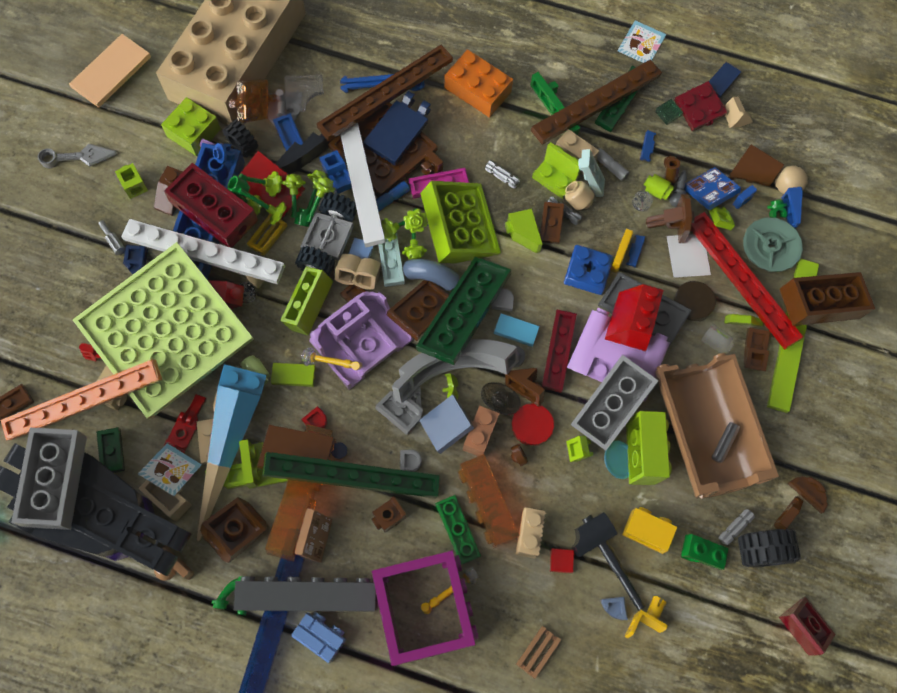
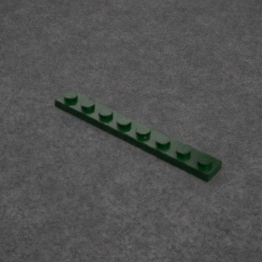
(350, 475)

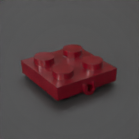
(700, 106)

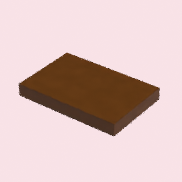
(418, 308)
(295, 443)

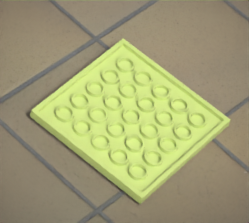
(166, 316)

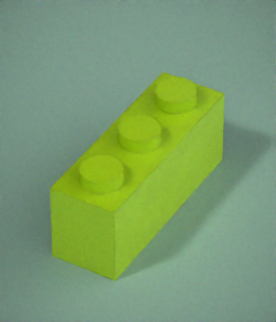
(306, 300)

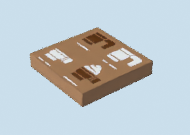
(313, 535)

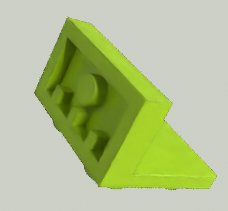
(557, 170)
(252, 474)

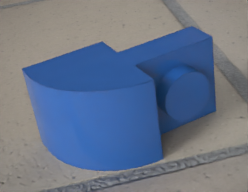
(336, 170)

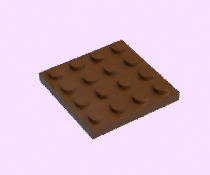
(382, 172)

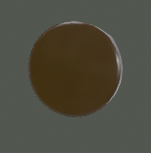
(697, 298)

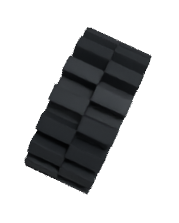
(240, 138)

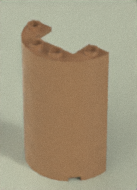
(700, 408)

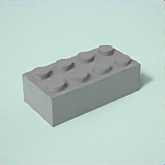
(614, 402)
(49, 478)

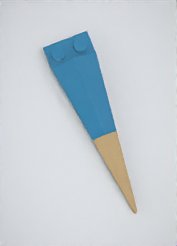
(234, 407)

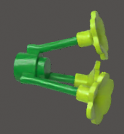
(240, 188)

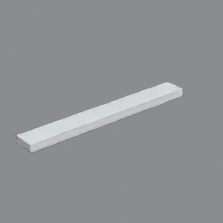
(362, 187)

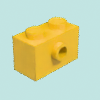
(649, 530)

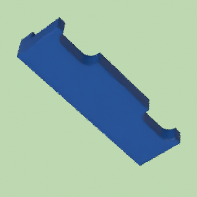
(648, 146)
(635, 251)

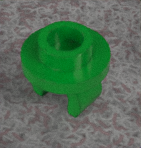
(777, 205)

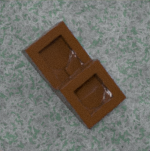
(756, 349)

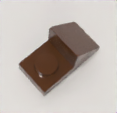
(524, 383)

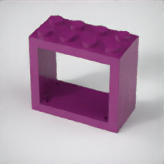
(469, 634)

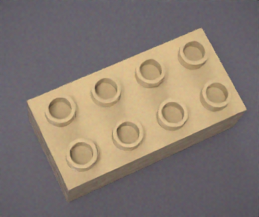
(227, 45)

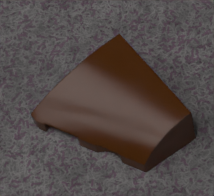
(756, 167)

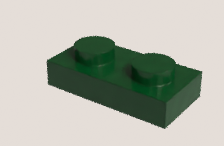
(111, 449)

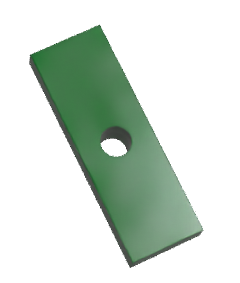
(462, 542)

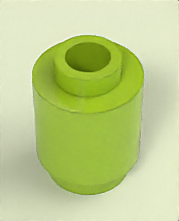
(658, 187)

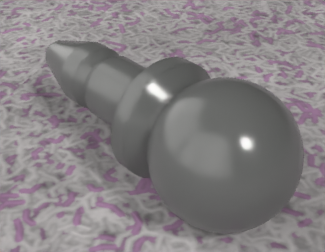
(675, 197)

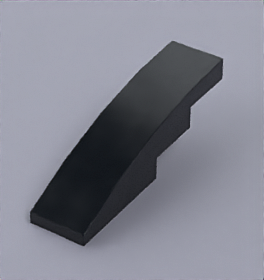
(301, 155)

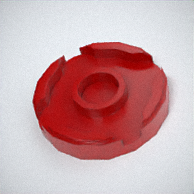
(532, 424)

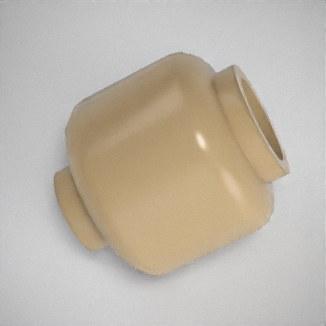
(579, 195)

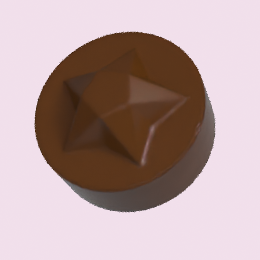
(518, 455)

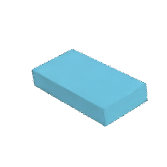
(516, 330)

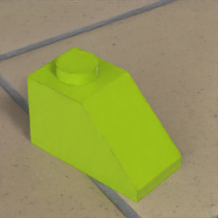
(524, 230)

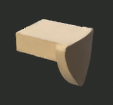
(736, 113)

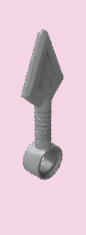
(89, 155)

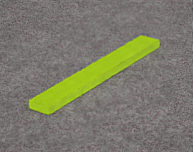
(789, 359)

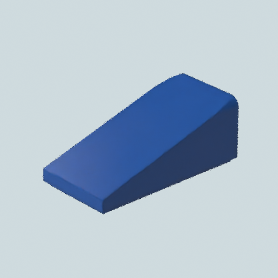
(793, 198)

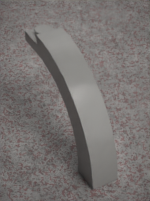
(477, 354)

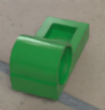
(704, 551)

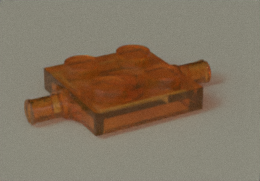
(252, 100)

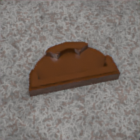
(811, 491)

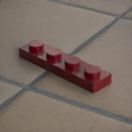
(559, 351)

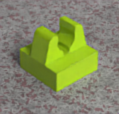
(578, 448)

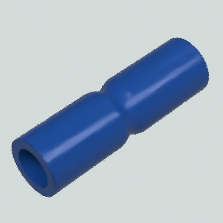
(393, 194)

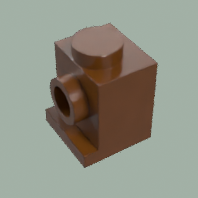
(397, 515)

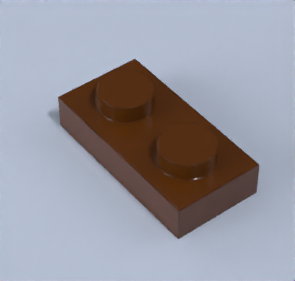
(551, 222)

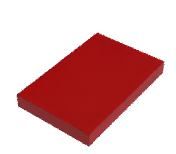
(261, 168)

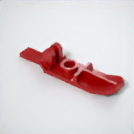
(186, 422)

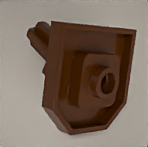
(678, 217)

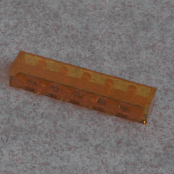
(292, 510)

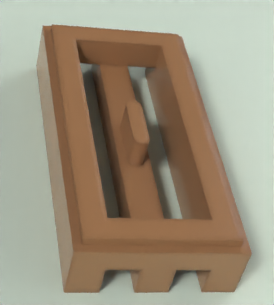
(549, 635)

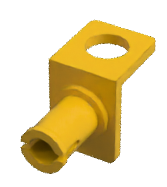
(649, 618)

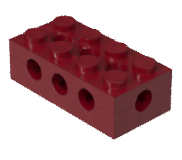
(211, 205)

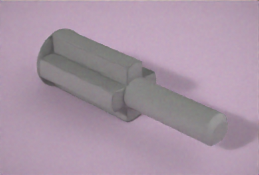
(112, 239)

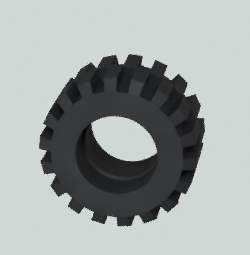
(769, 548)

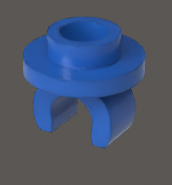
(221, 153)

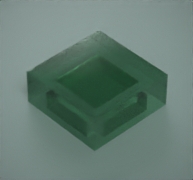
(668, 111)

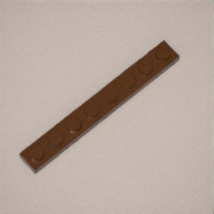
(384, 92)
(595, 102)

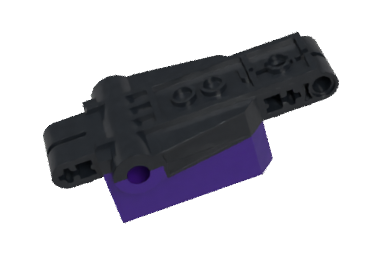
(106, 517)

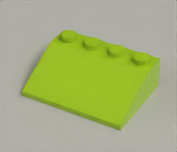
(459, 221)

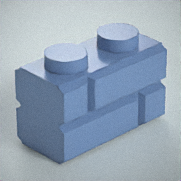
(319, 637)

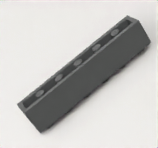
(304, 596)

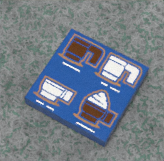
(712, 188)

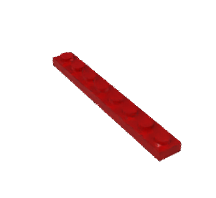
(745, 281)

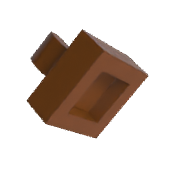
(431, 163)

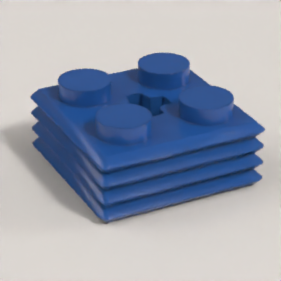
(577, 273)

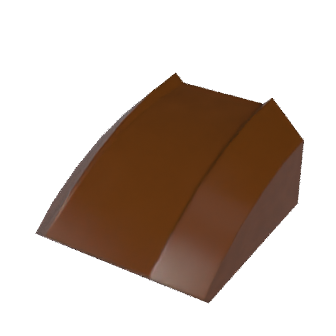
(233, 529)

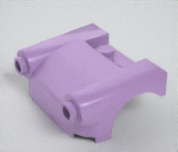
(360, 334)
(597, 356)

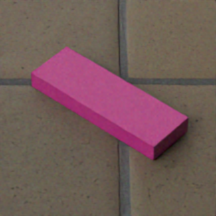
(417, 184)

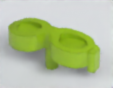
(452, 383)

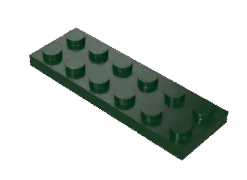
(463, 310)

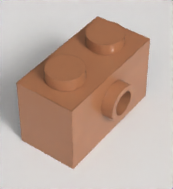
(479, 437)

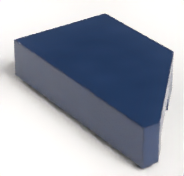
(135, 257)

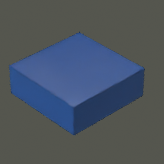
(744, 197)

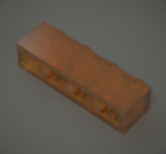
(489, 501)

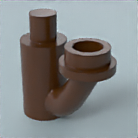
(672, 170)

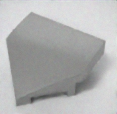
(403, 415)

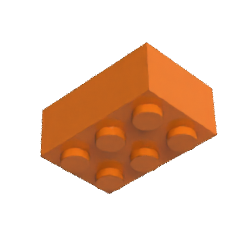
(478, 83)

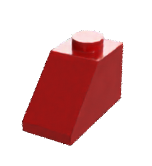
(229, 292)

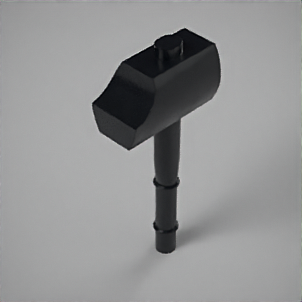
(596, 533)

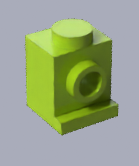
(131, 180)

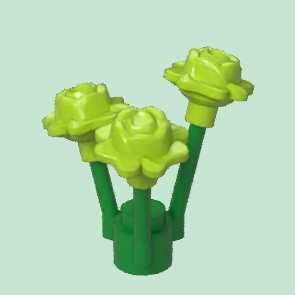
(320, 186)

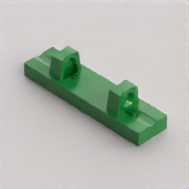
(548, 97)

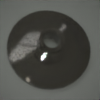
(500, 398)

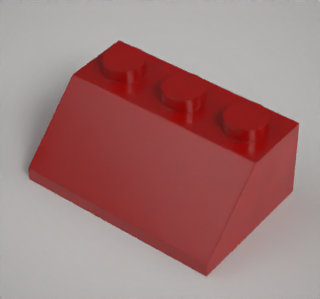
(634, 316)

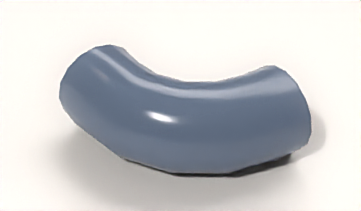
(432, 272)

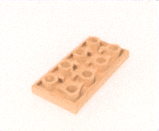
(110, 70)

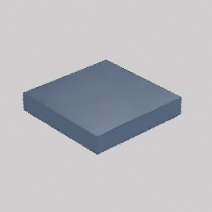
(446, 424)

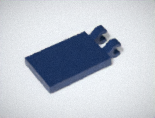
(398, 129)

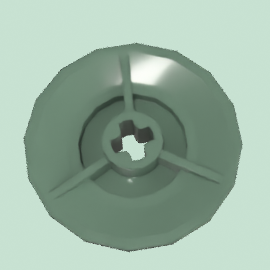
(773, 232)

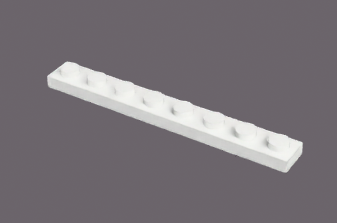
(205, 251)

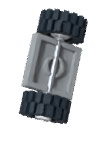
(327, 233)

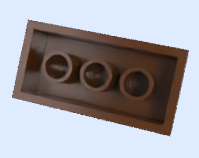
(826, 298)

